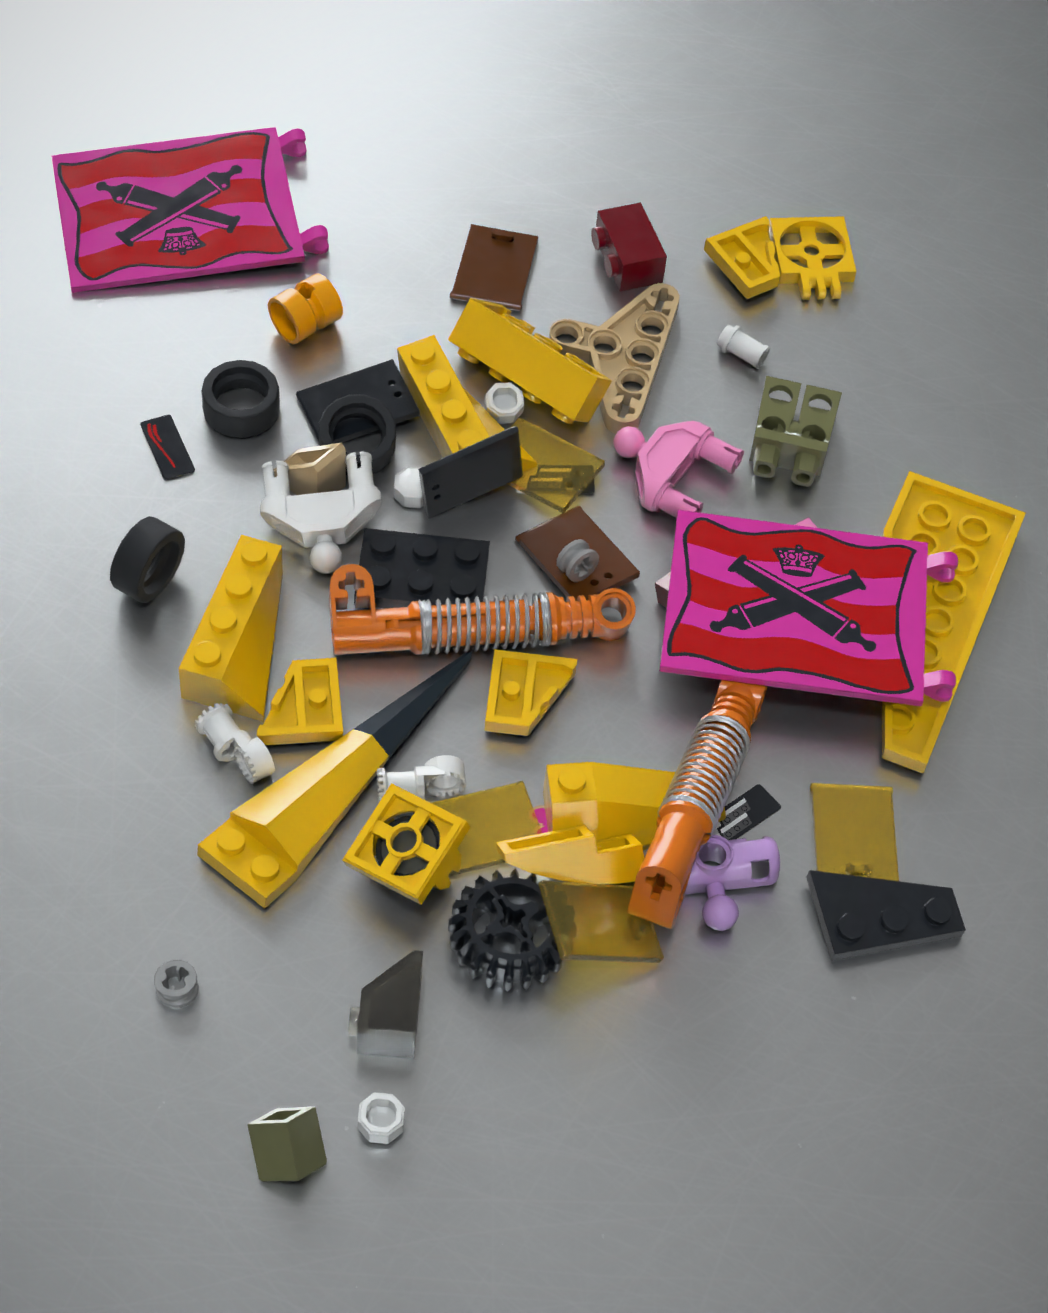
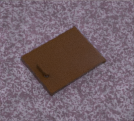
(495, 266)
(550, 537)

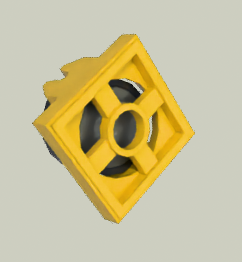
(411, 849)

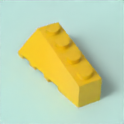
(532, 361)
(444, 404)
(236, 635)

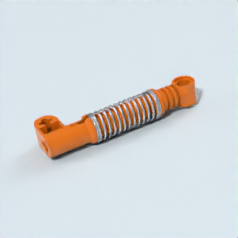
(466, 624)
(695, 801)

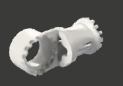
(234, 743)
(427, 779)

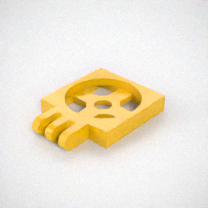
(813, 274)

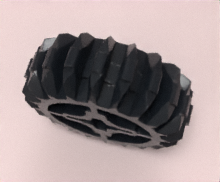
(506, 945)

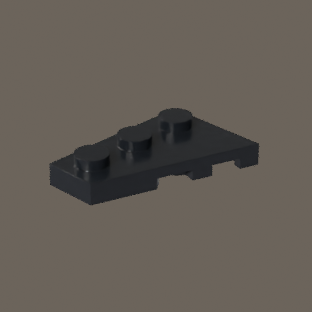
(881, 914)

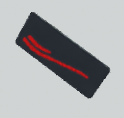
(167, 447)

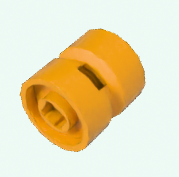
(302, 310)

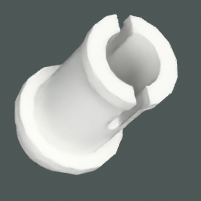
(743, 346)

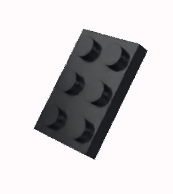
(423, 567)

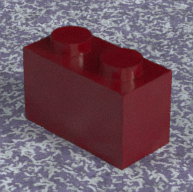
(629, 247)

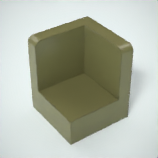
(287, 1144)

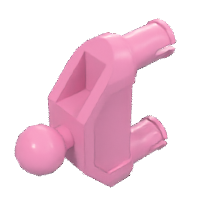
(668, 457)

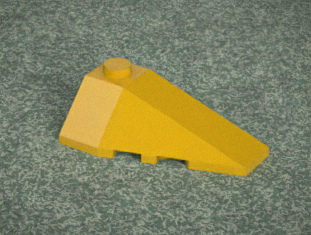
(606, 799)

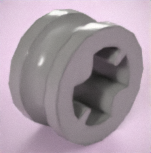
(577, 560)
(172, 997)

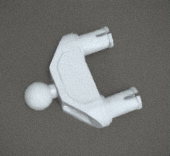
(322, 517)

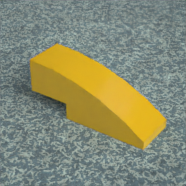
(576, 856)

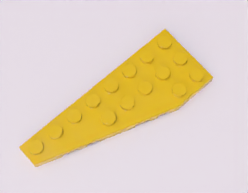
(982, 538)

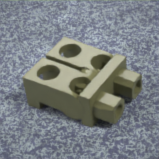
(789, 442)

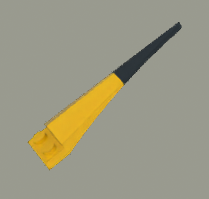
(286, 824)

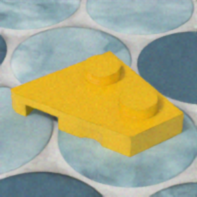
(746, 257)
(524, 689)
(306, 705)

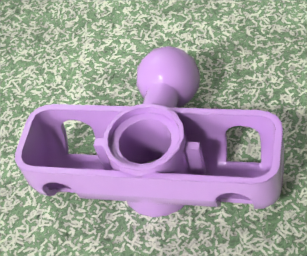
(733, 873)

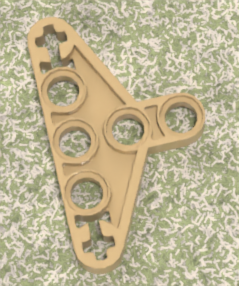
(627, 338)

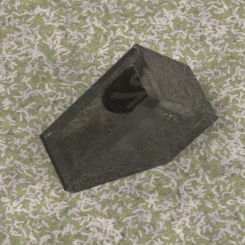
(389, 1010)

